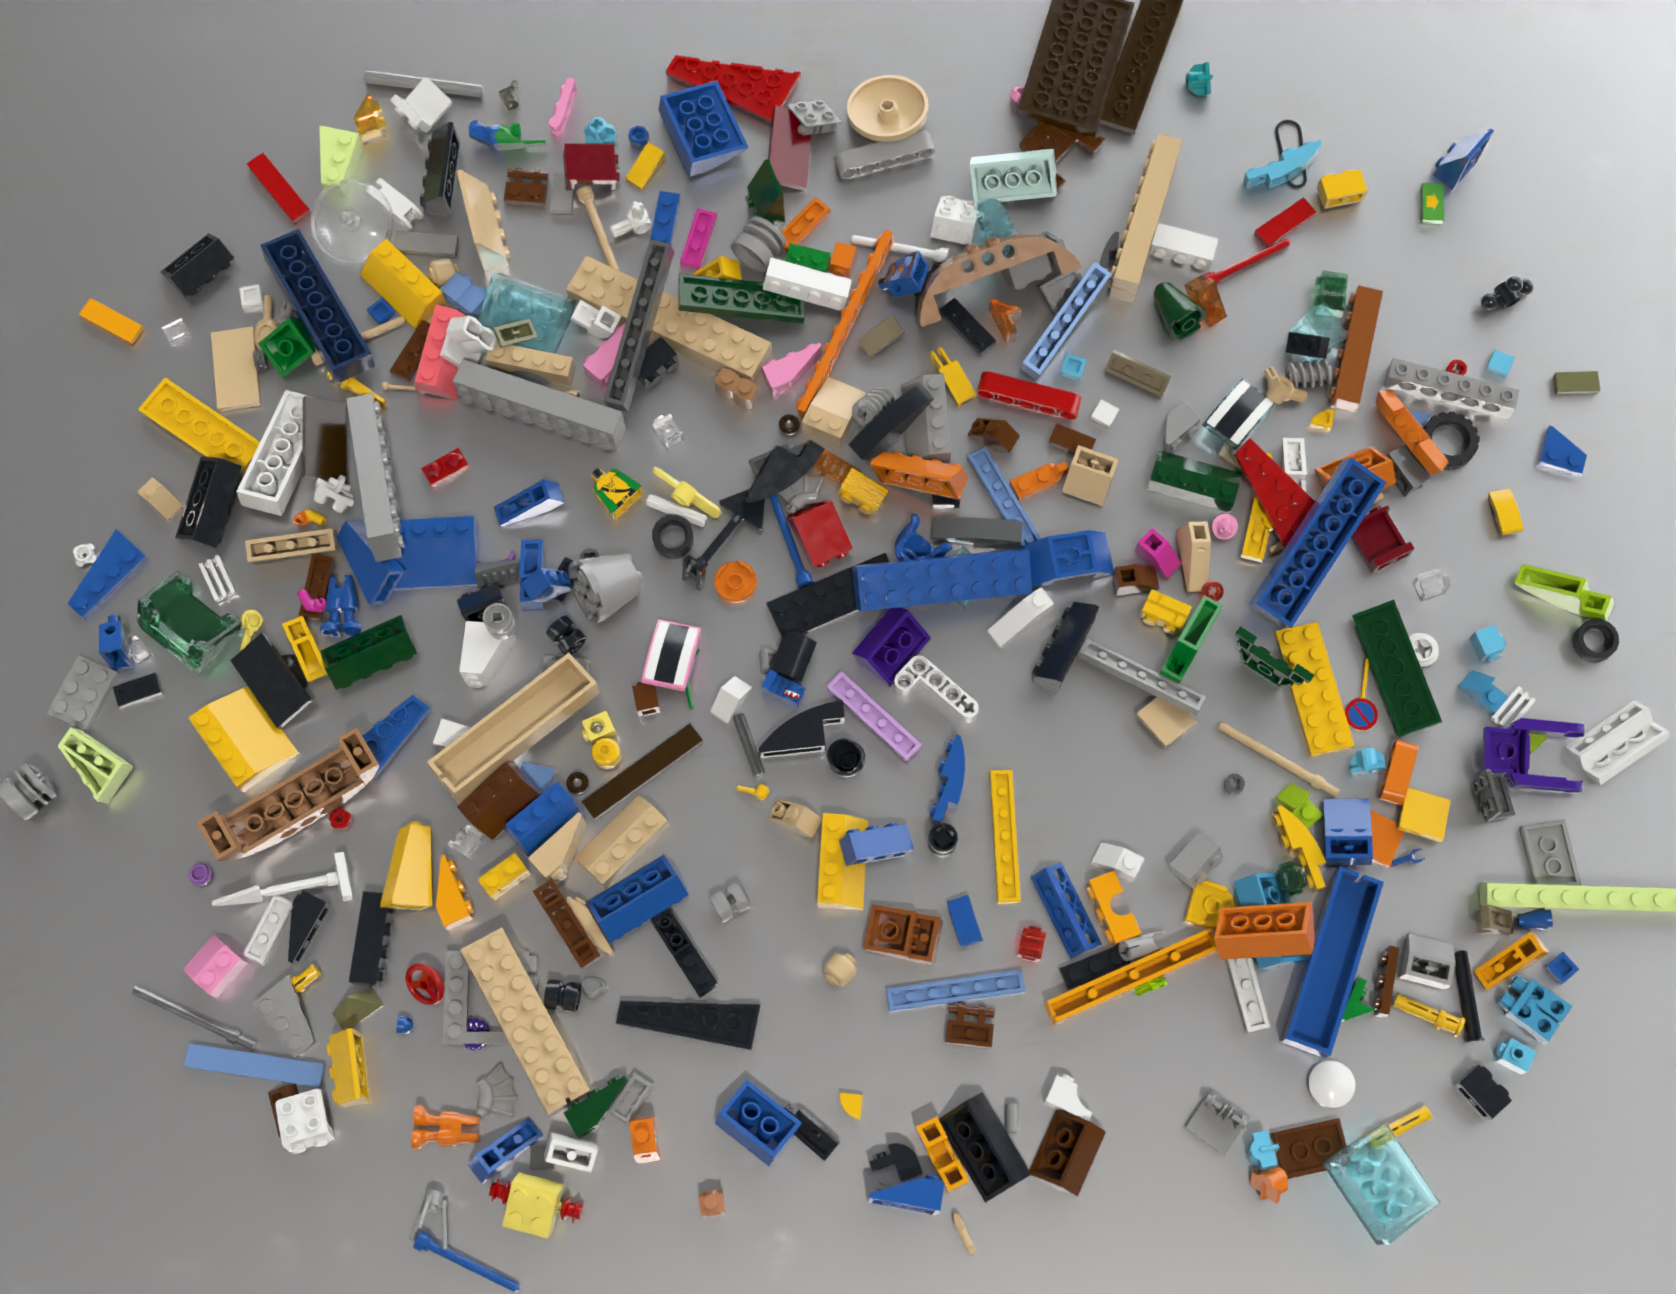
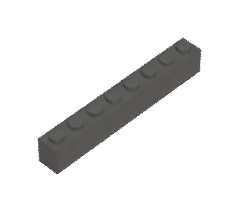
(639, 325)

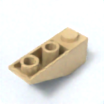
(1195, 551)

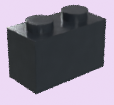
(657, 361)
(1483, 1092)

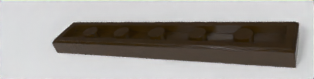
(642, 771)

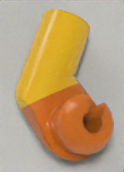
(308, 516)

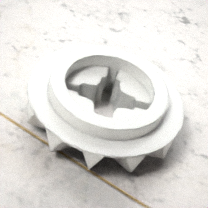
(1425, 641)

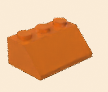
(1369, 458)

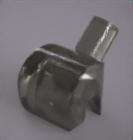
(509, 96)

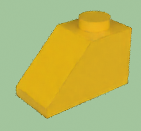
(721, 268)

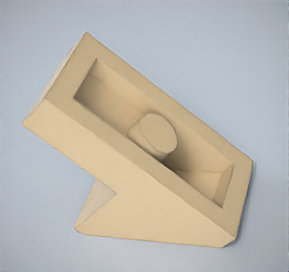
(160, 499)

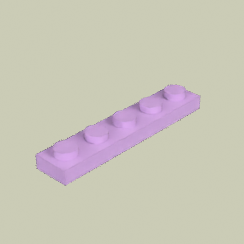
(874, 716)

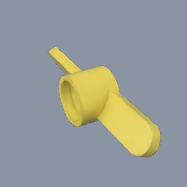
(686, 494)

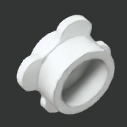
(80, 551)

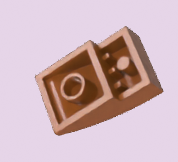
(903, 934)

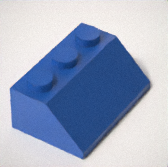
(541, 819)
(757, 1123)

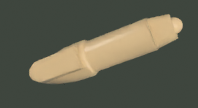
(960, 1227)

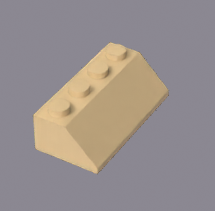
(622, 841)

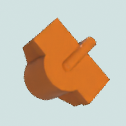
(1270, 1183)

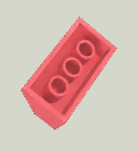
(434, 372)

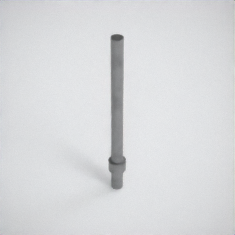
(232, 1036)

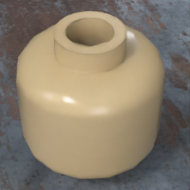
(441, 271)
(840, 969)

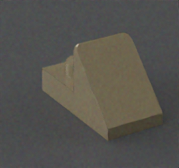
(1494, 920)

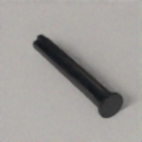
(1468, 997)

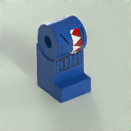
(782, 689)

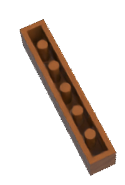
(1356, 348)

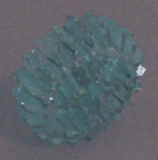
(995, 221)

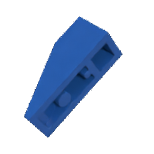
(529, 503)
(504, 1150)

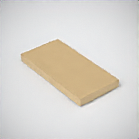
(235, 369)

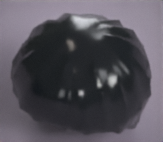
(845, 757)

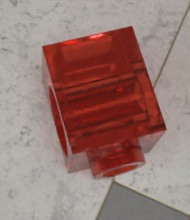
(1031, 944)

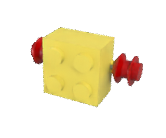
(534, 1204)

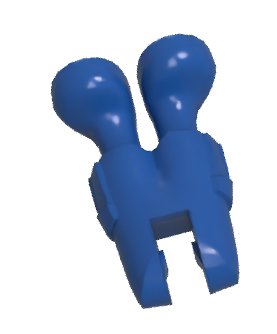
(338, 601)

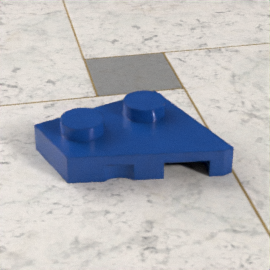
(1561, 454)

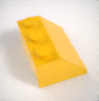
(348, 1068)

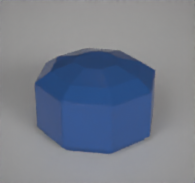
(638, 136)

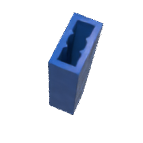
(374, 578)

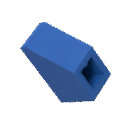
(546, 584)

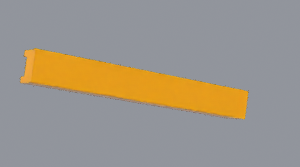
(1131, 976)

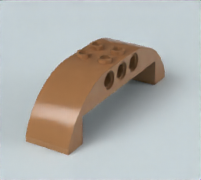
(951, 275)
(292, 802)

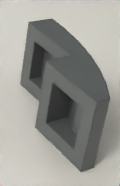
(1110, 250)

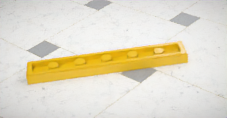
(1005, 837)

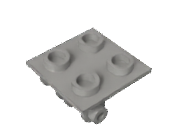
(814, 117)
(1217, 1122)

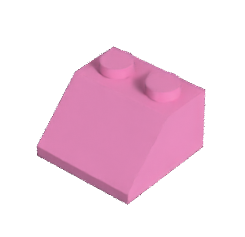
(214, 966)

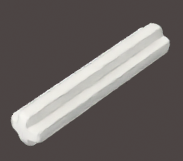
(674, 509)

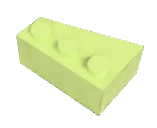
(338, 154)
(96, 764)

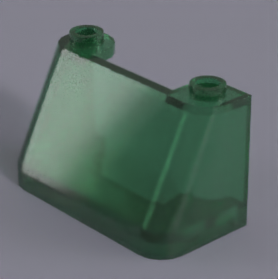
(185, 623)

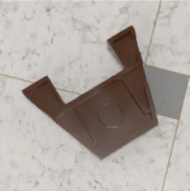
(1060, 139)

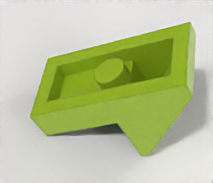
(1297, 802)

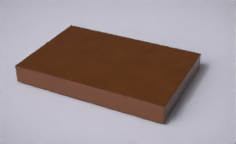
(1308, 1147)

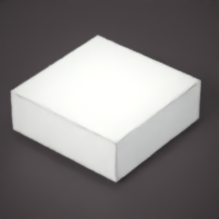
(251, 296)
(1104, 414)

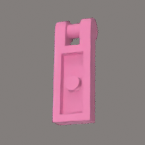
(563, 108)

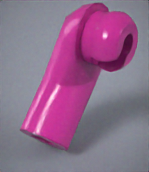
(312, 605)

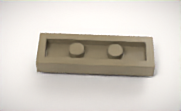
(1137, 373)

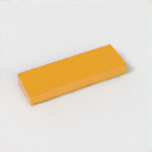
(111, 321)

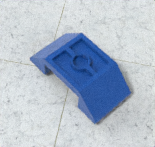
(1069, 557)

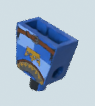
(905, 275)
(115, 643)

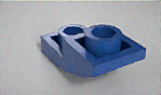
(965, 921)

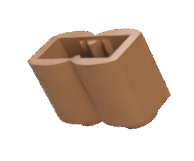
(732, 387)

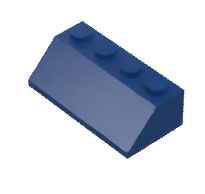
(637, 898)

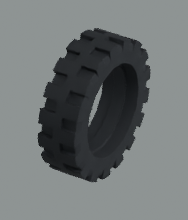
(1467, 430)

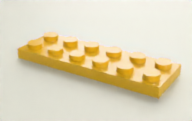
(198, 425)
(1318, 701)

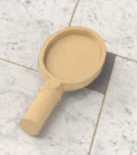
(267, 324)

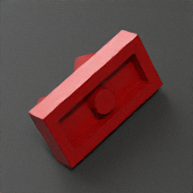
(445, 467)

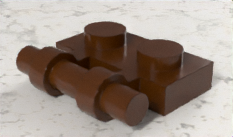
(526, 193)
(970, 1033)

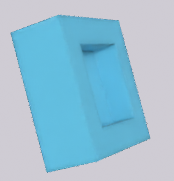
(1500, 363)
(1073, 367)

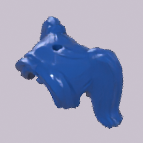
(913, 546)

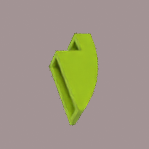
(1565, 592)

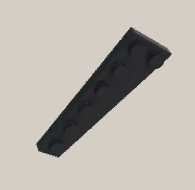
(712, 1023)

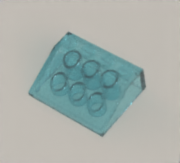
(517, 300)
(1381, 1184)

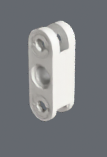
(403, 209)

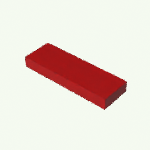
(1285, 222)

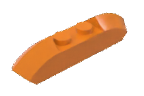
(1411, 431)

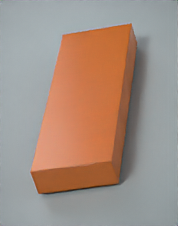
(805, 222)

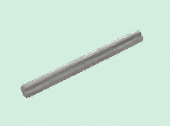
(411, 82)

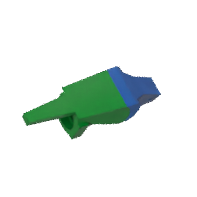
(501, 137)

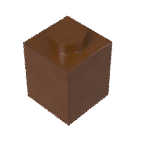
(646, 699)

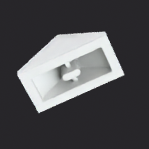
(730, 699)

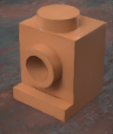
(712, 1203)

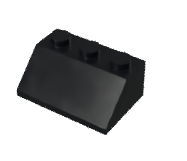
(198, 265)

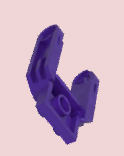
(1508, 753)

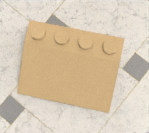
(484, 222)

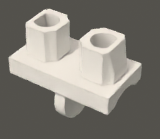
(335, 489)

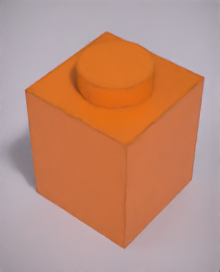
(843, 259)

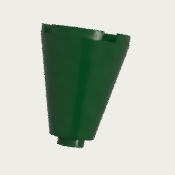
(1178, 311)

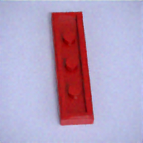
(278, 188)

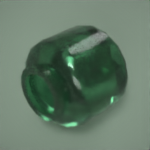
(1291, 877)

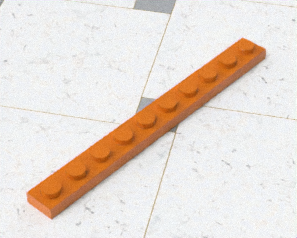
(849, 315)

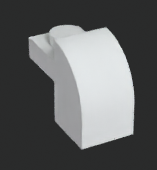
(597, 322)

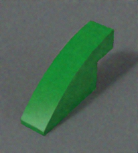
(1191, 639)

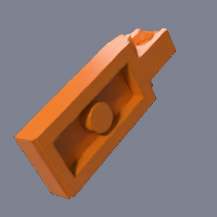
(1038, 480)

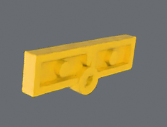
(1256, 533)

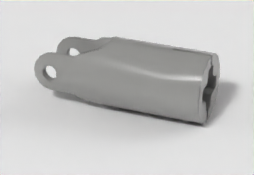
(1139, 946)

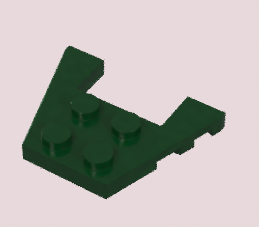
(1262, 663)

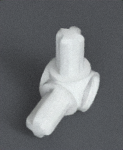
(636, 221)

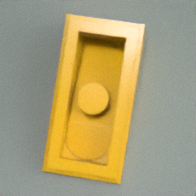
(646, 165)

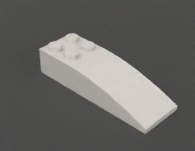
(277, 460)

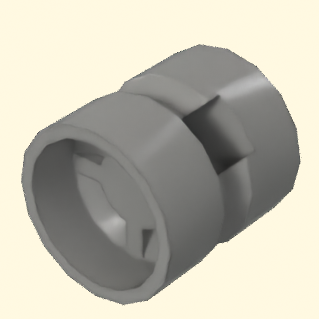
(499, 621)
(722, 906)

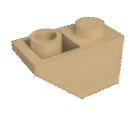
(795, 818)

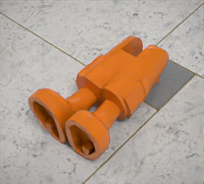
(450, 1128)

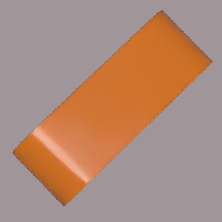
(1398, 772)

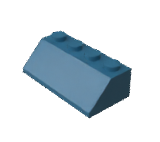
(1264, 890)

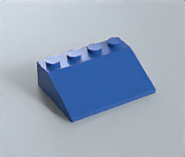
(702, 127)
(439, 552)

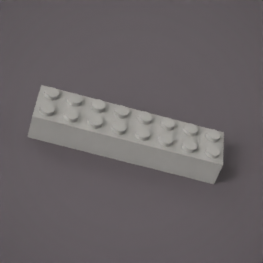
(539, 405)
(375, 477)

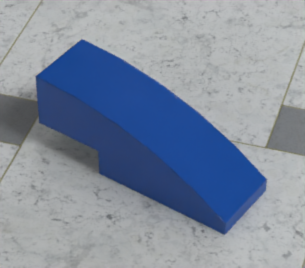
(530, 560)

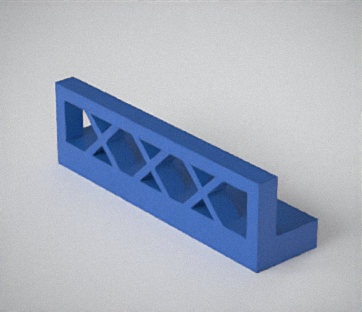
(1063, 911)

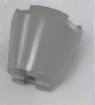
(605, 584)

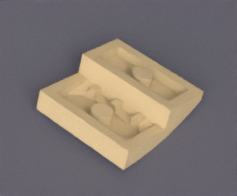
(1165, 721)

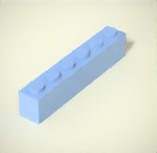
(1065, 320)

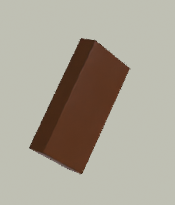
(1069, 439)

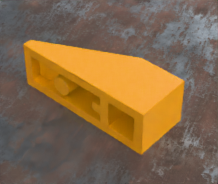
(1511, 961)

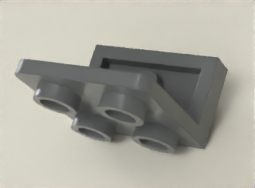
(1493, 795)

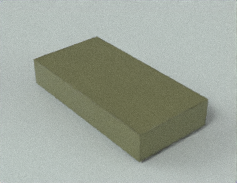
(1576, 382)

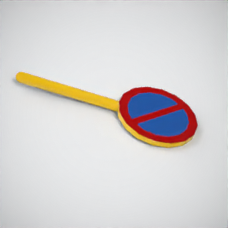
(1360, 712)

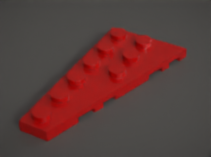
(743, 85)
(1278, 493)

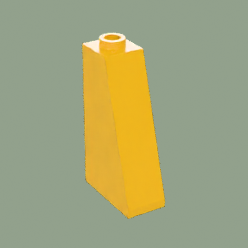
(410, 871)

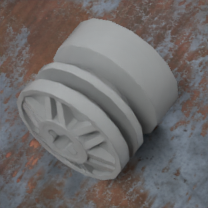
(758, 243)
(28, 789)

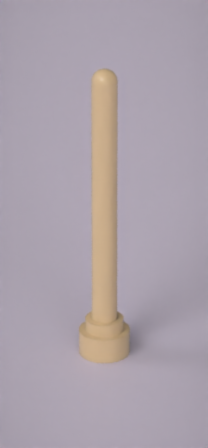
(585, 195)
(368, 334)

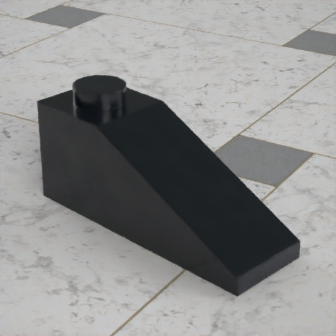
(306, 919)

